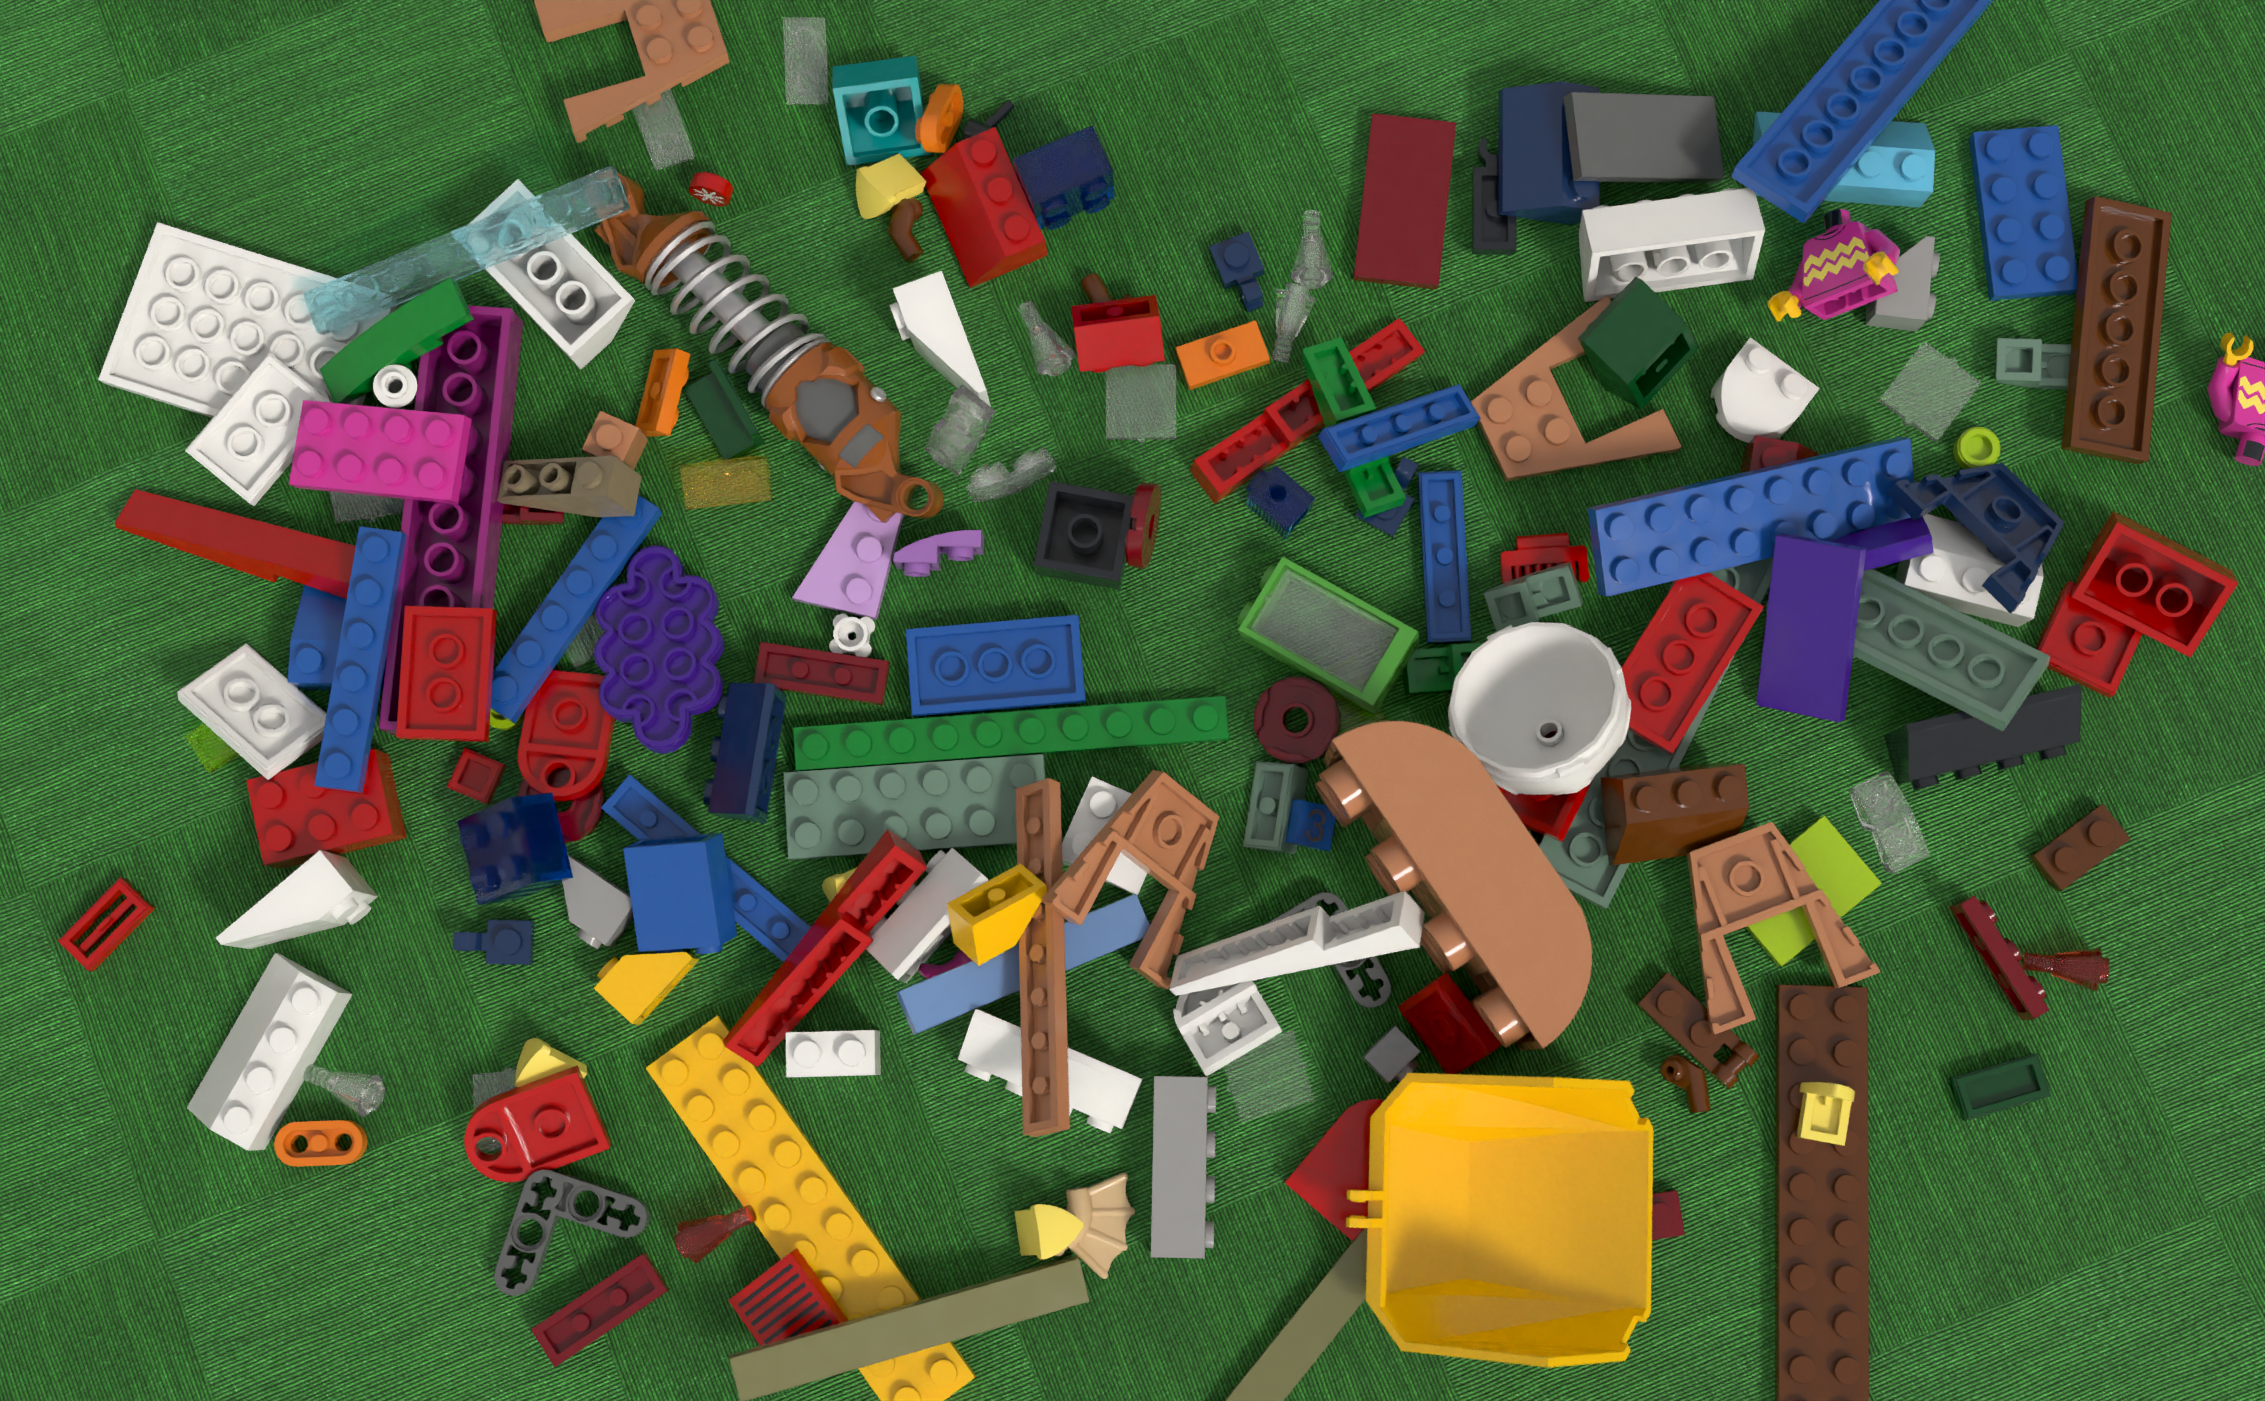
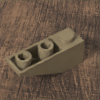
(572, 485)

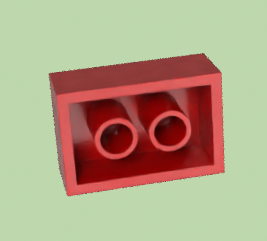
(301, 819)

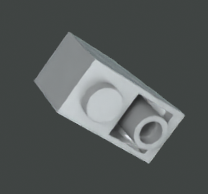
(1913, 301)

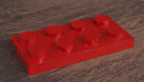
(1684, 656)

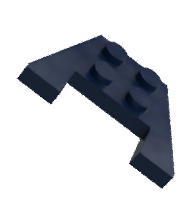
(2000, 513)

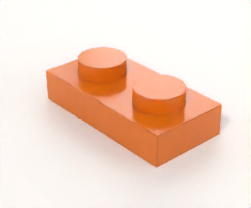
(662, 392)

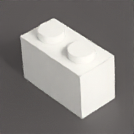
(833, 1053)

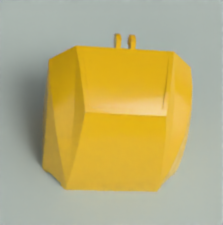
(1509, 1218)

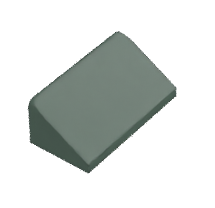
(1270, 805)

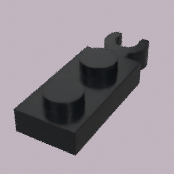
(1490, 231)

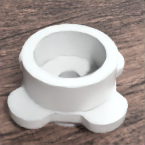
(843, 627)

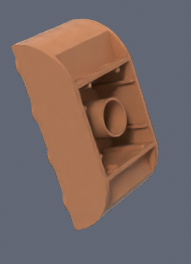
(1472, 870)

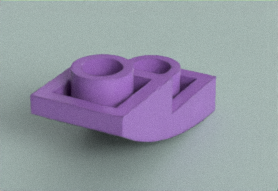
(926, 553)

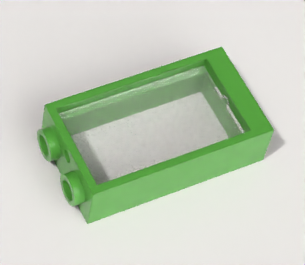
(1327, 634)

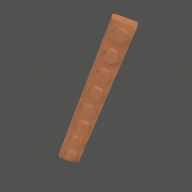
(1042, 967)

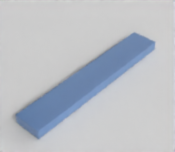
(976, 986)

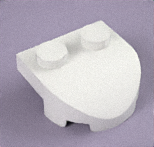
(1760, 394)
(1224, 1023)

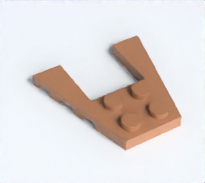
(673, 39)
(1533, 427)
(1168, 838)
(1749, 882)

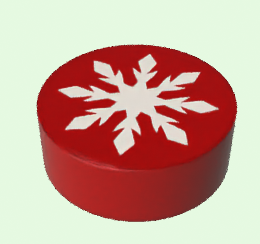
(711, 189)

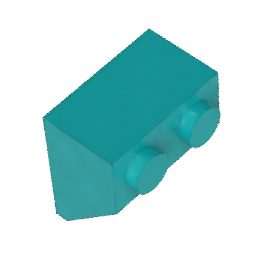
(878, 109)

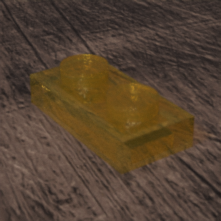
(726, 482)

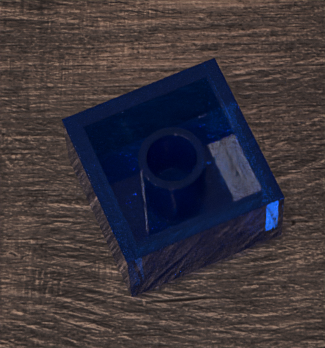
(1066, 178)
(514, 848)

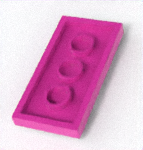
(380, 451)

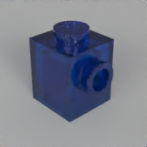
(1278, 500)

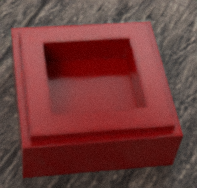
(476, 776)

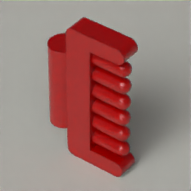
(1540, 551)

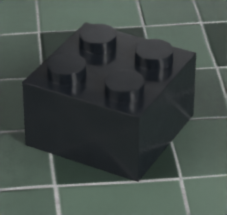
(1084, 535)

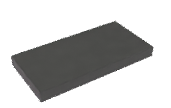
(1643, 138)

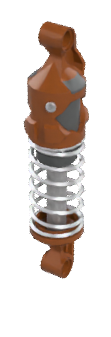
(805, 381)

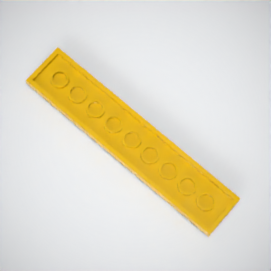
(797, 1200)

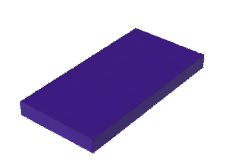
(1810, 626)

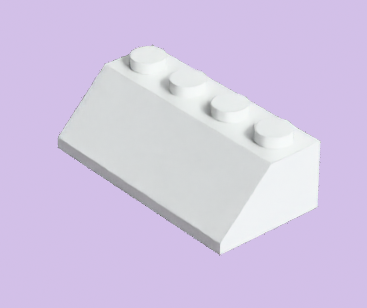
(1670, 242)
(562, 289)
(268, 1053)
(1094, 1086)

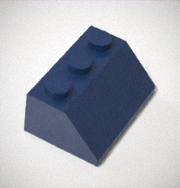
(1536, 157)
(746, 752)

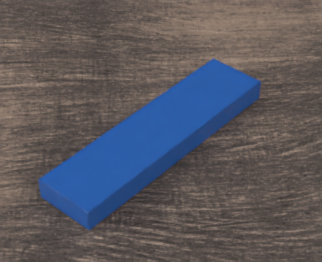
(1398, 427)
(1444, 557)

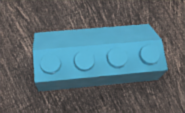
(1890, 172)

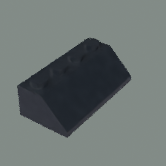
(1964, 743)

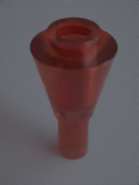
(2079, 967)
(702, 1235)

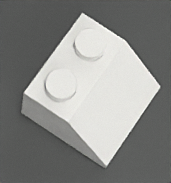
(1093, 813)

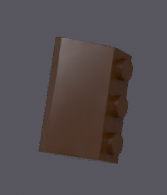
(1672, 810)

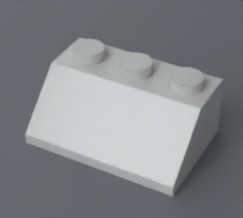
(1957, 573)
(922, 916)

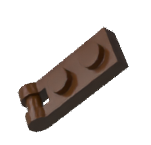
(1688, 1025)

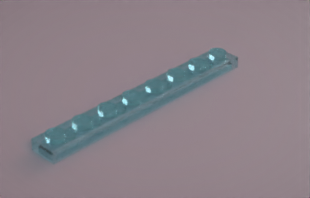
(467, 250)

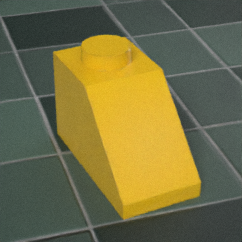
(995, 913)
(642, 981)

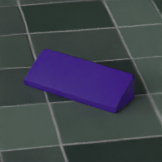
(1891, 542)

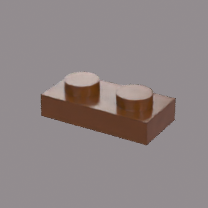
(2079, 847)

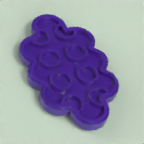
(659, 649)

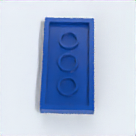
(2023, 213)
(995, 665)

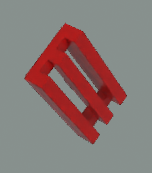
(134, 898)

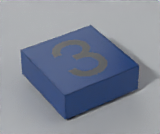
(1310, 825)

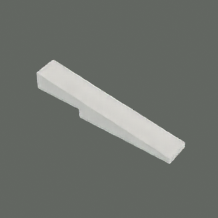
(1302, 943)

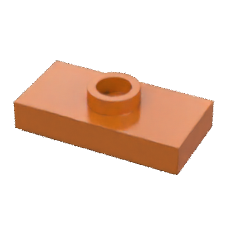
(1222, 355)

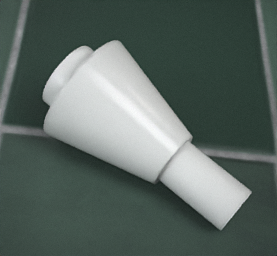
(395, 386)

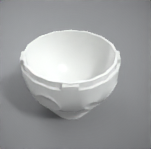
(1536, 684)

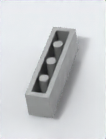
(1179, 1167)

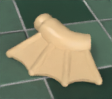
(1105, 1216)

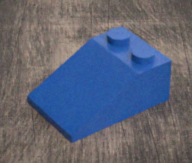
(316, 640)

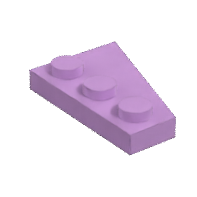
(853, 565)

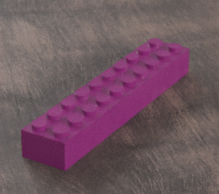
(451, 546)

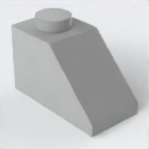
(596, 906)

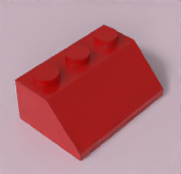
(984, 208)
(2153, 584)

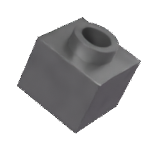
(1392, 1056)

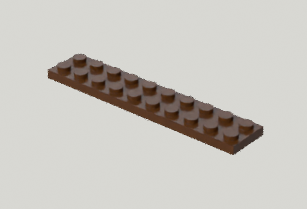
(1821, 1200)

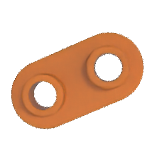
(940, 118)
(323, 1143)

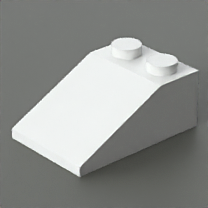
(932, 322)
(312, 899)

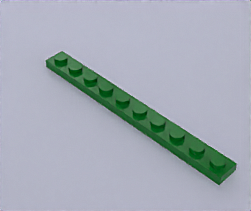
(1011, 733)

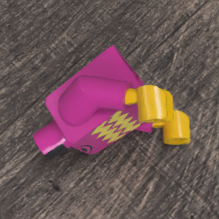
(1840, 270)
(2239, 399)

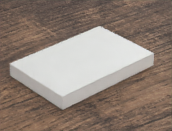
(255, 430)
(255, 711)

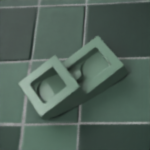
(2032, 363)
(1533, 596)

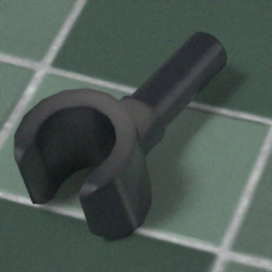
(975, 127)

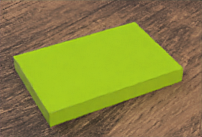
(1833, 869)

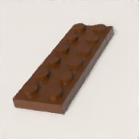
(2116, 330)

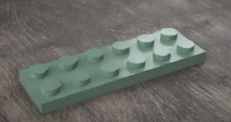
(1944, 651)
(922, 803)

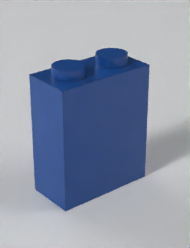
(680, 893)

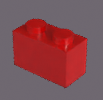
(1118, 333)

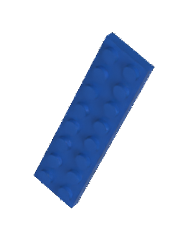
(1853, 100)
(1739, 515)

